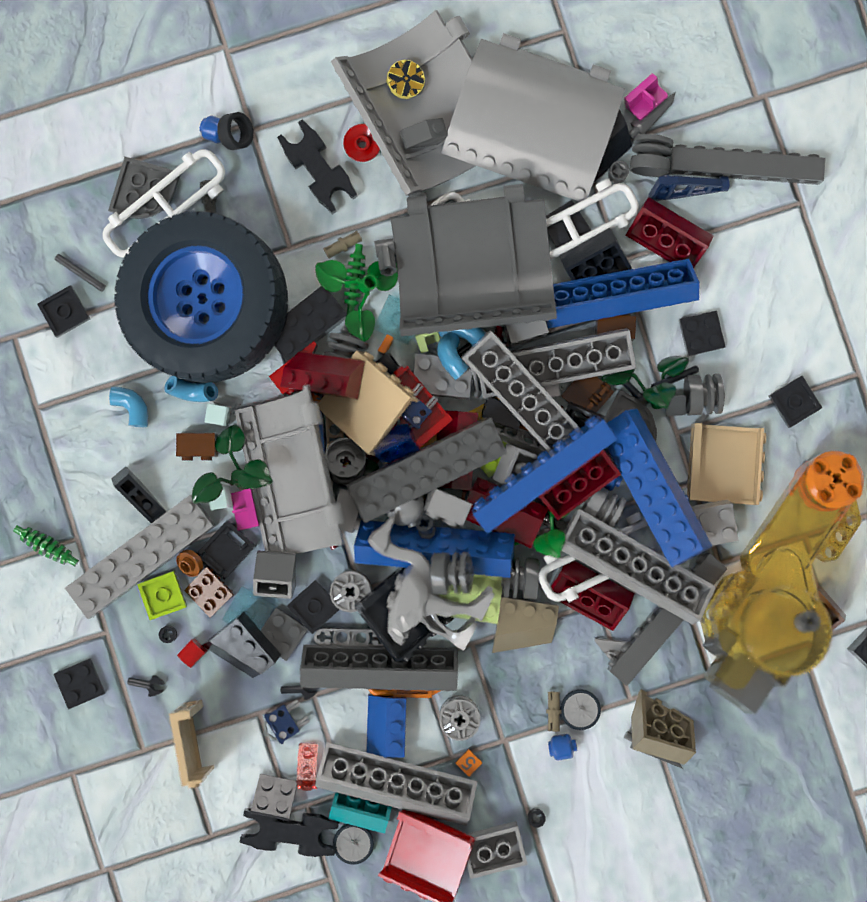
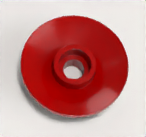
(352, 139)

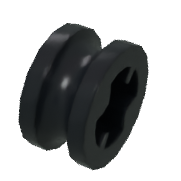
(172, 638)
(534, 823)

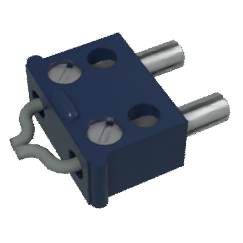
(412, 412)
(280, 723)

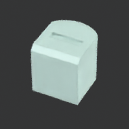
(217, 414)
(223, 500)

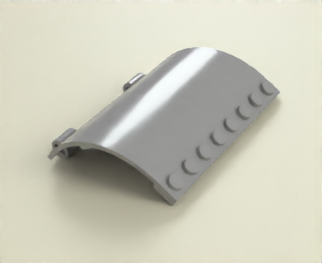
(445, 65)
(533, 118)
(299, 506)

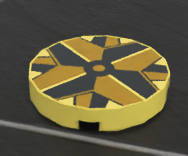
(405, 79)

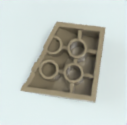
(524, 624)
(662, 730)

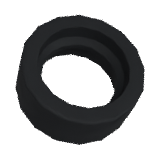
(225, 134)

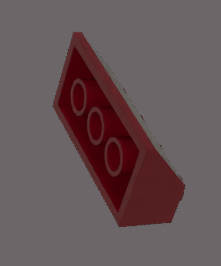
(668, 233)
(324, 375)
(459, 421)
(580, 485)
(523, 523)
(602, 603)

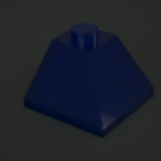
(396, 444)

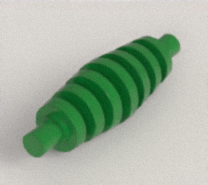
(355, 271)
(45, 545)

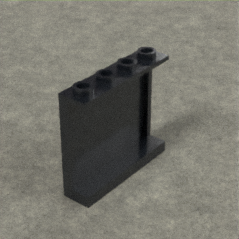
(375, 613)

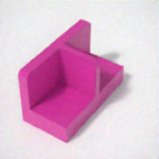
(645, 97)
(244, 509)

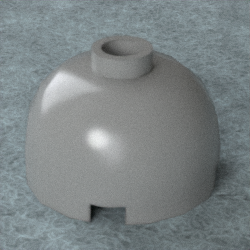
(408, 512)

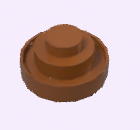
(189, 563)

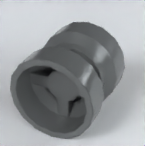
(618, 168)
(803, 624)

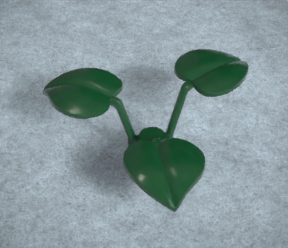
(660, 395)
(254, 475)

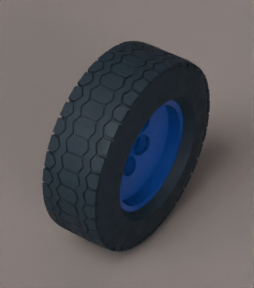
(155, 302)

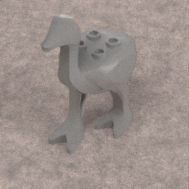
(415, 597)

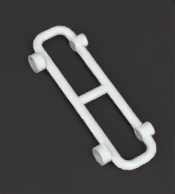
(212, 188)
(604, 189)
(635, 523)

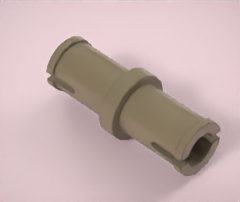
(342, 244)
(553, 711)

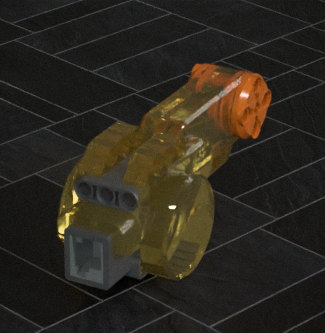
(755, 615)

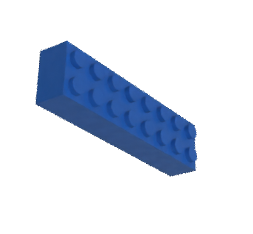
(624, 292)
(543, 473)
(656, 489)
(490, 552)

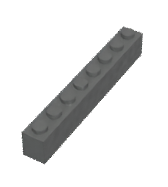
(747, 165)
(658, 628)

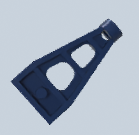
(666, 184)

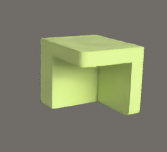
(426, 339)

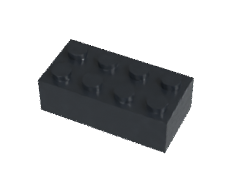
(309, 322)

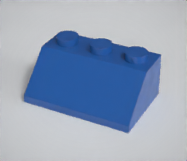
(386, 726)

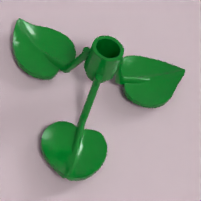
(332, 275)
(551, 542)

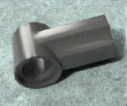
(385, 253)

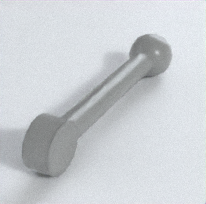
(477, 393)

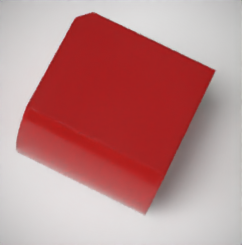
(192, 653)

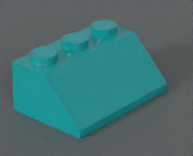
(360, 812)

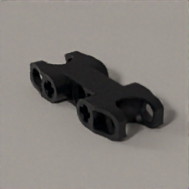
(308, 154)
(301, 833)

